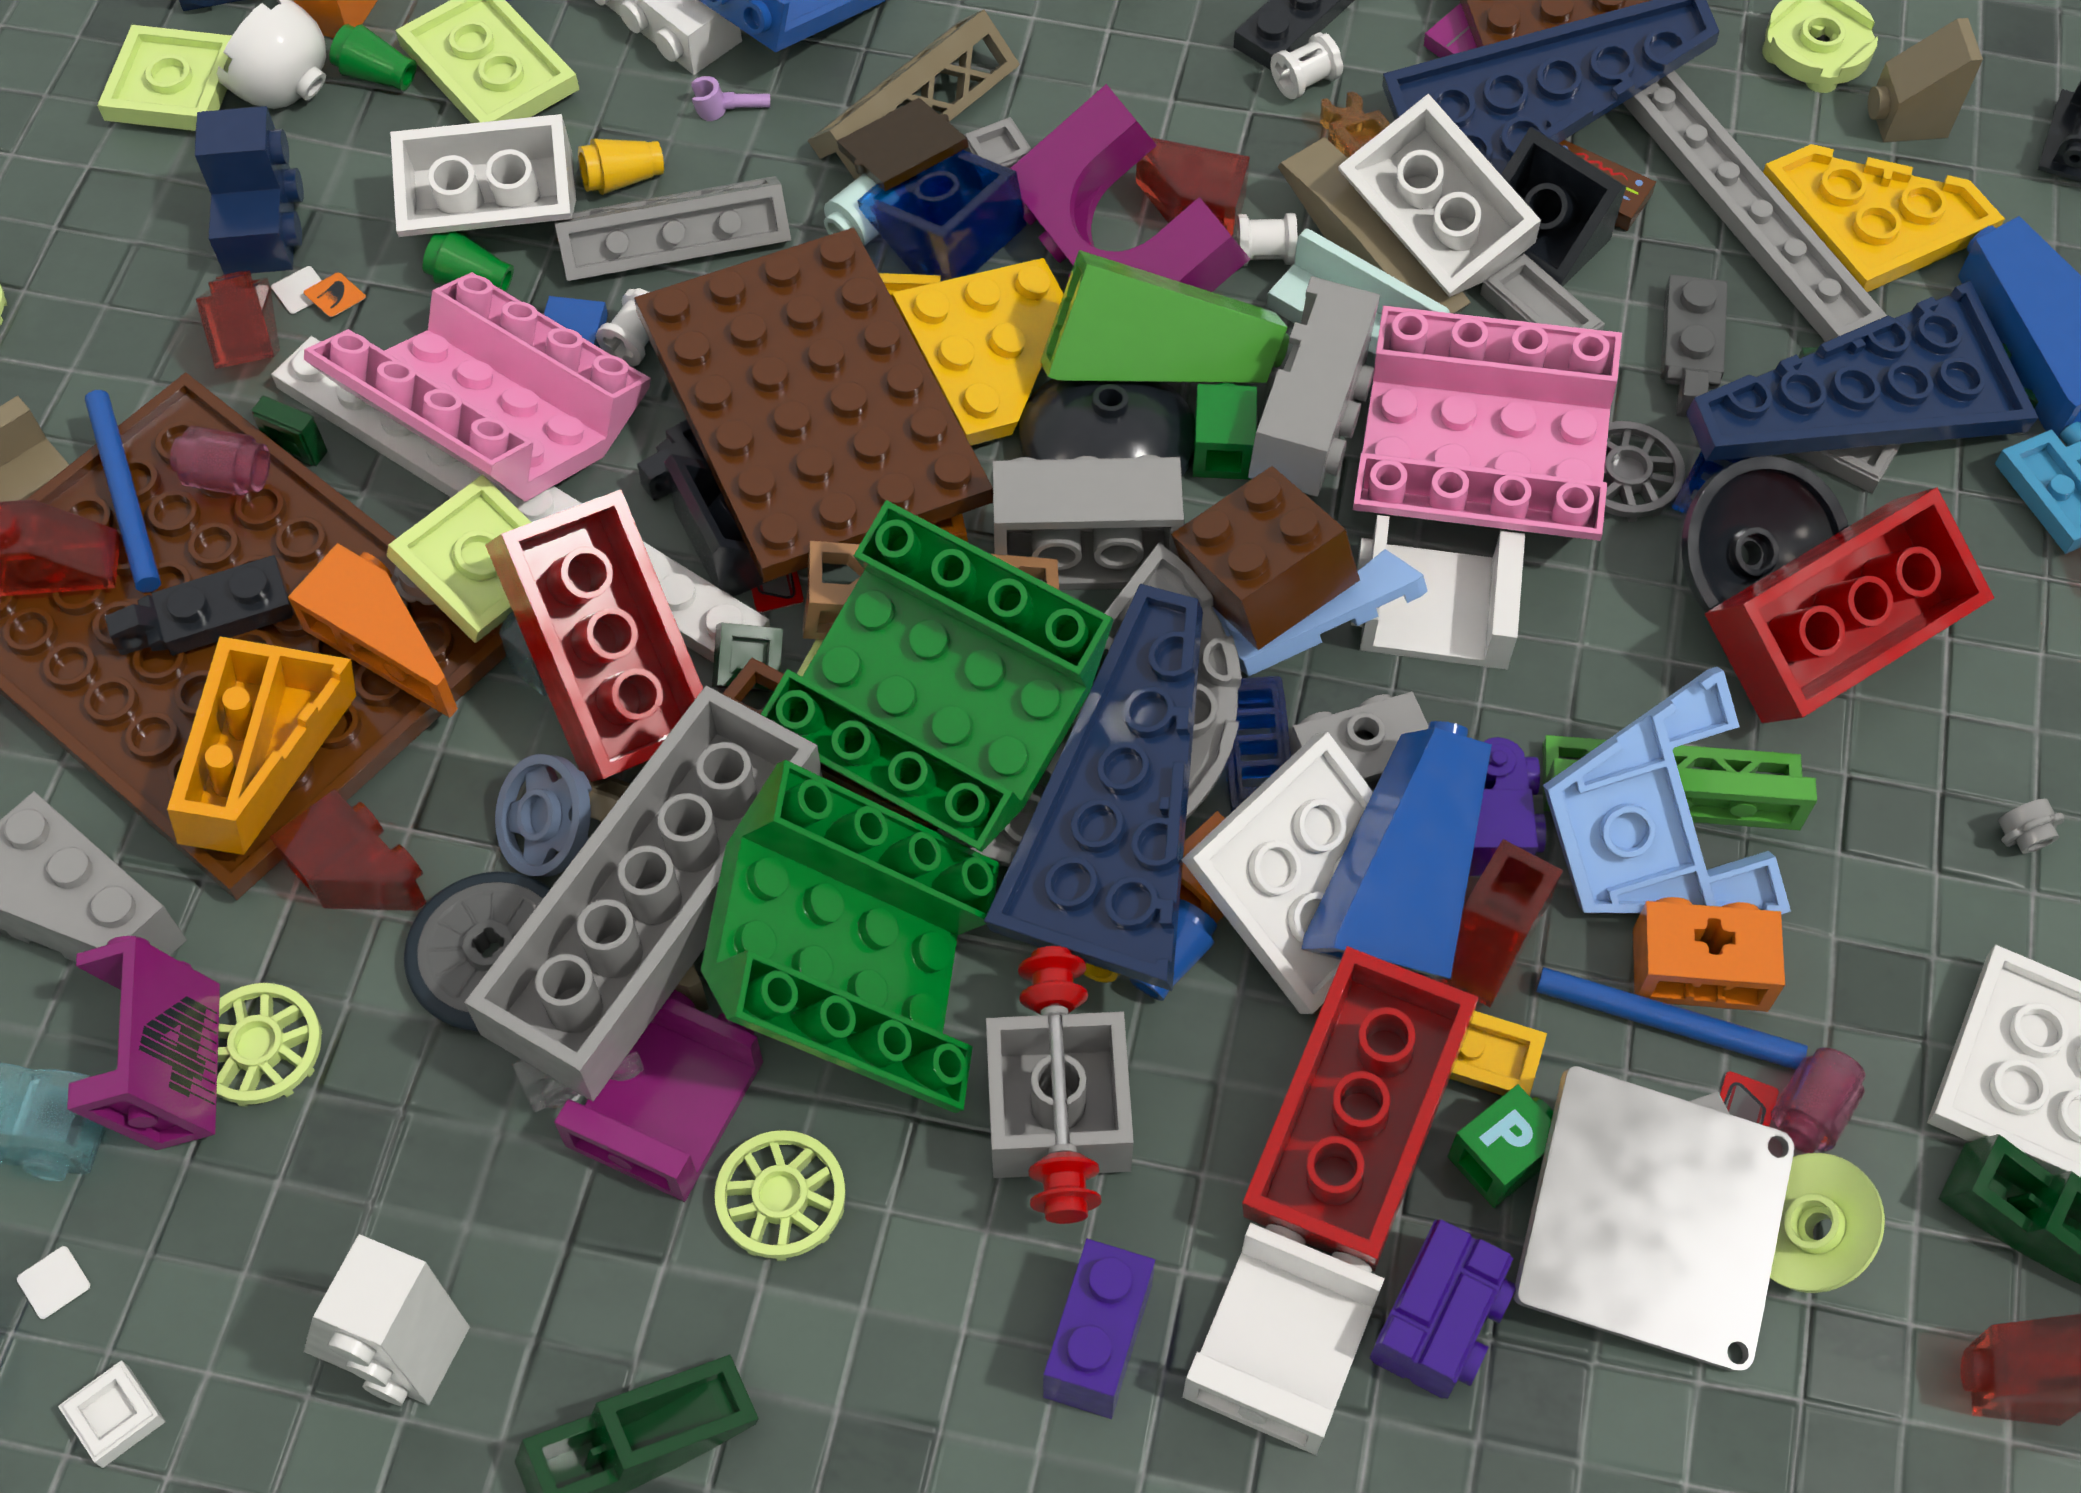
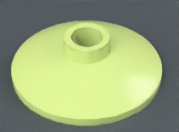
(1823, 1189)

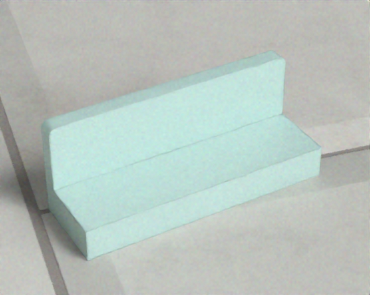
(1328, 261)

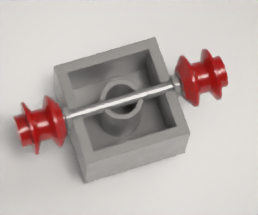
(1059, 1089)

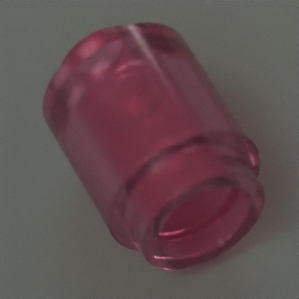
(220, 461)
(1820, 1100)

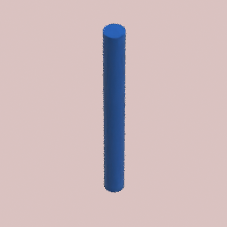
(122, 491)
(1671, 1018)

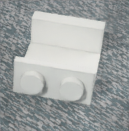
(1465, 613)
(1284, 1337)

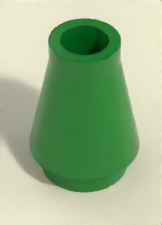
(370, 58)
(455, 255)

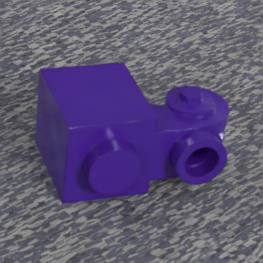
(1508, 804)

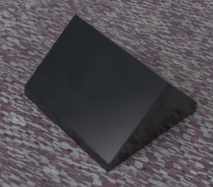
(1570, 198)
(711, 525)

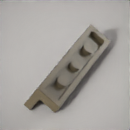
(919, 73)

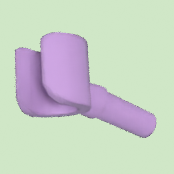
(712, 102)

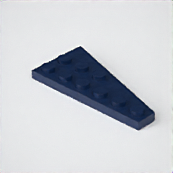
(1556, 75)
(1881, 384)
(1110, 827)

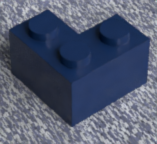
(250, 189)

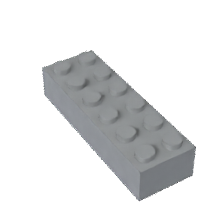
(633, 900)

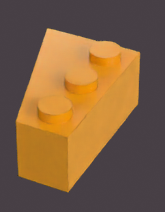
(253, 738)

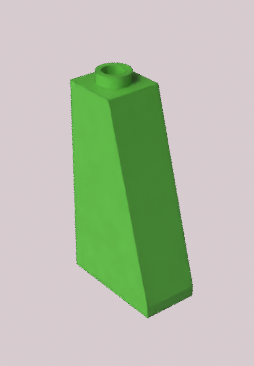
(1153, 328)

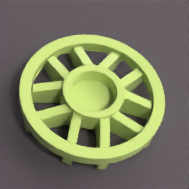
(259, 1043)
(780, 1195)

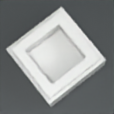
(111, 1414)

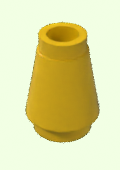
(618, 163)

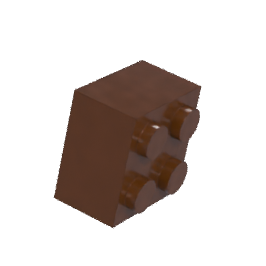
(1267, 556)

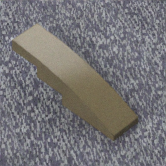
(1352, 223)

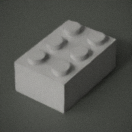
(1087, 514)

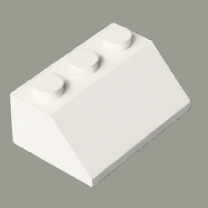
(482, 175)
(1442, 198)

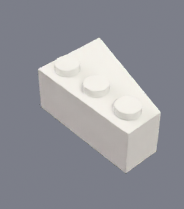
(388, 1323)

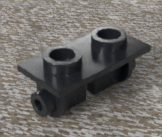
(2063, 143)

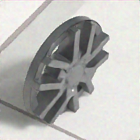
(1631, 471)

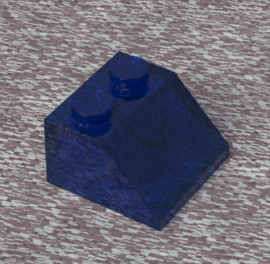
(948, 215)

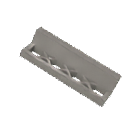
(673, 228)

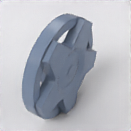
(549, 815)

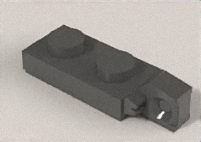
(1693, 336)

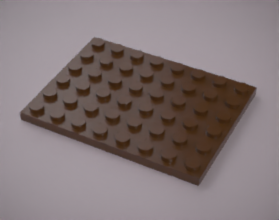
(136, 710)

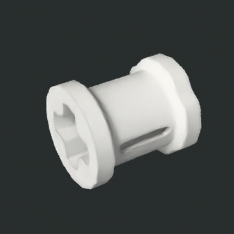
(1306, 65)
(1268, 237)
(625, 334)

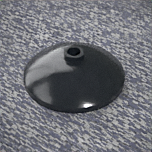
(1107, 421)
(1765, 506)

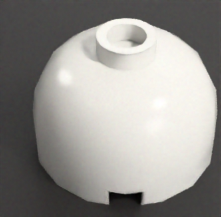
(275, 56)

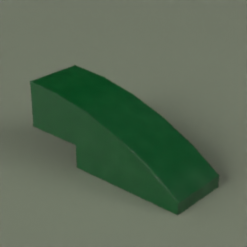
(2019, 1203)
(639, 1433)

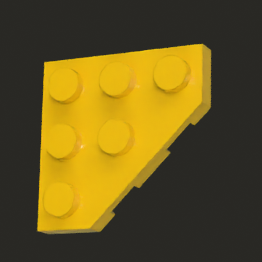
(1878, 213)
(984, 340)

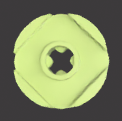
(1820, 63)

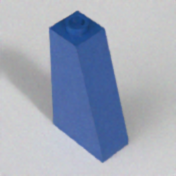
(2035, 312)
(1409, 856)

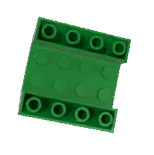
(944, 678)
(845, 932)

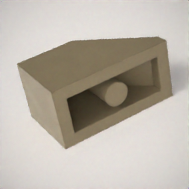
(1926, 85)

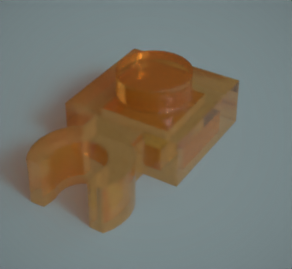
(1349, 126)

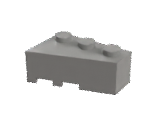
(1318, 387)
(68, 891)

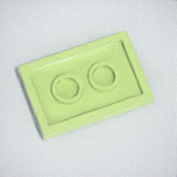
(487, 60)

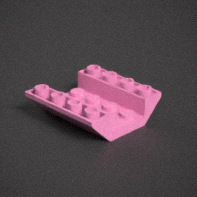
(493, 386)
(1489, 423)

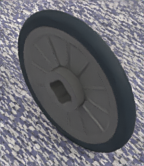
(453, 932)

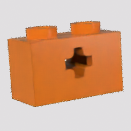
(1708, 954)

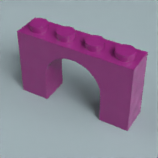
(1076, 166)

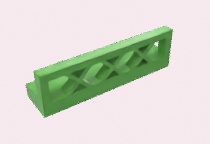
(1718, 793)

